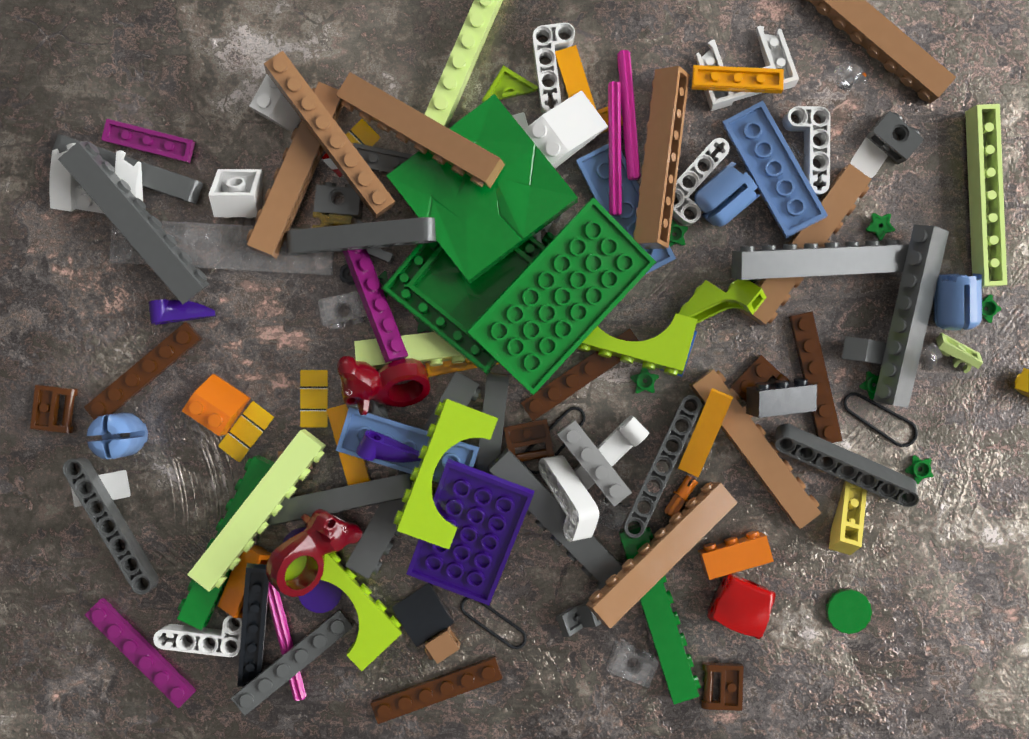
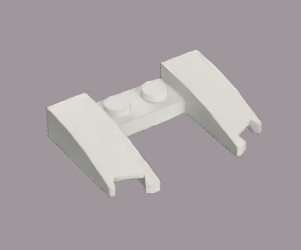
(775, 56)
(67, 193)

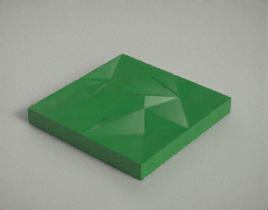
(485, 223)
(445, 301)

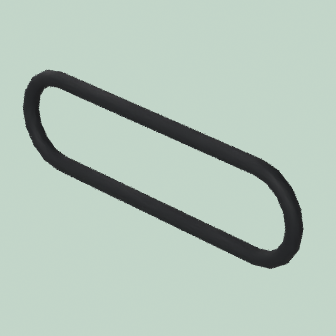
(490, 631)

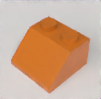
(216, 405)

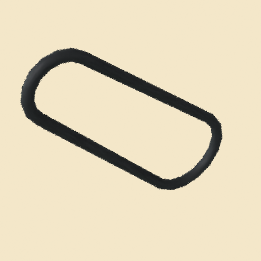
(885, 409)
(563, 445)

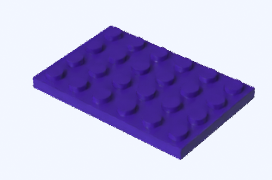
(487, 523)

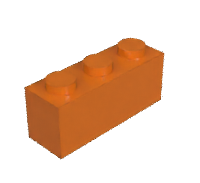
(735, 555)
(233, 594)

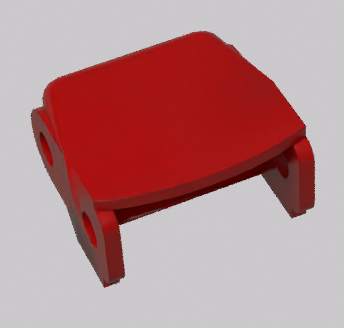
(742, 606)

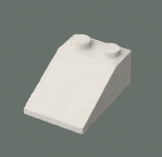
(566, 128)

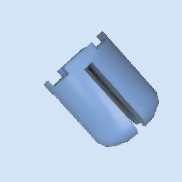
(726, 195)
(958, 301)
(111, 444)

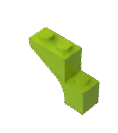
(711, 300)

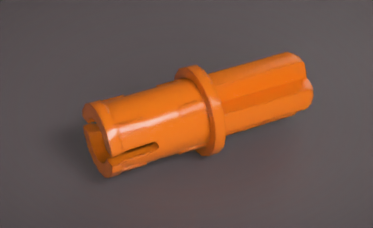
(680, 496)

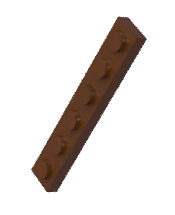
(814, 370)
(143, 371)
(572, 381)
(436, 690)

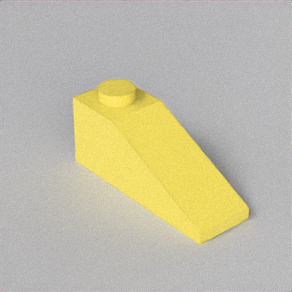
(848, 520)

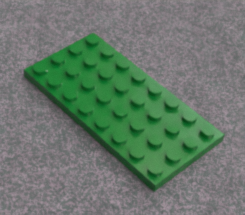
(561, 296)

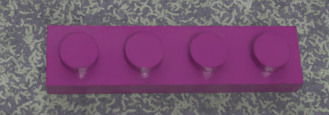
(148, 141)

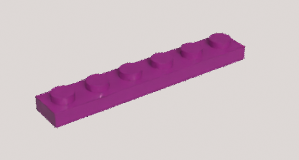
(375, 305)
(140, 652)

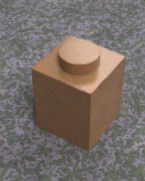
(442, 645)

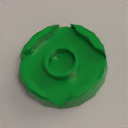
(848, 611)

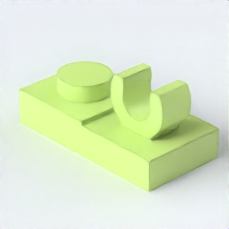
(962, 353)

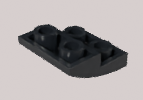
(423, 615)

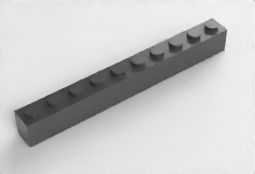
(381, 529)

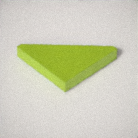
(509, 85)

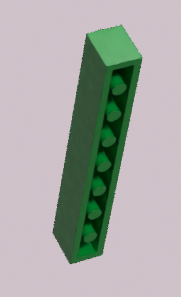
(200, 603)
(663, 628)

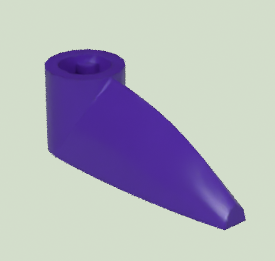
(173, 311)
(381, 447)

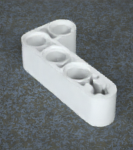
(548, 50)
(812, 151)
(697, 177)
(616, 445)
(572, 496)
(200, 644)

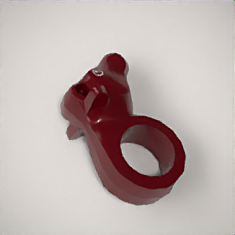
(364, 383)
(322, 536)

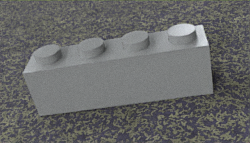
(594, 462)

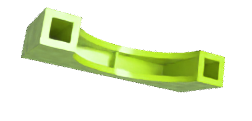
(664, 351)
(419, 514)
(376, 627)

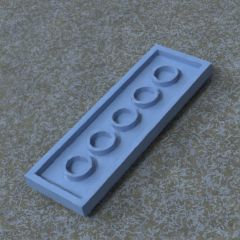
(774, 169)
(595, 172)
(357, 424)

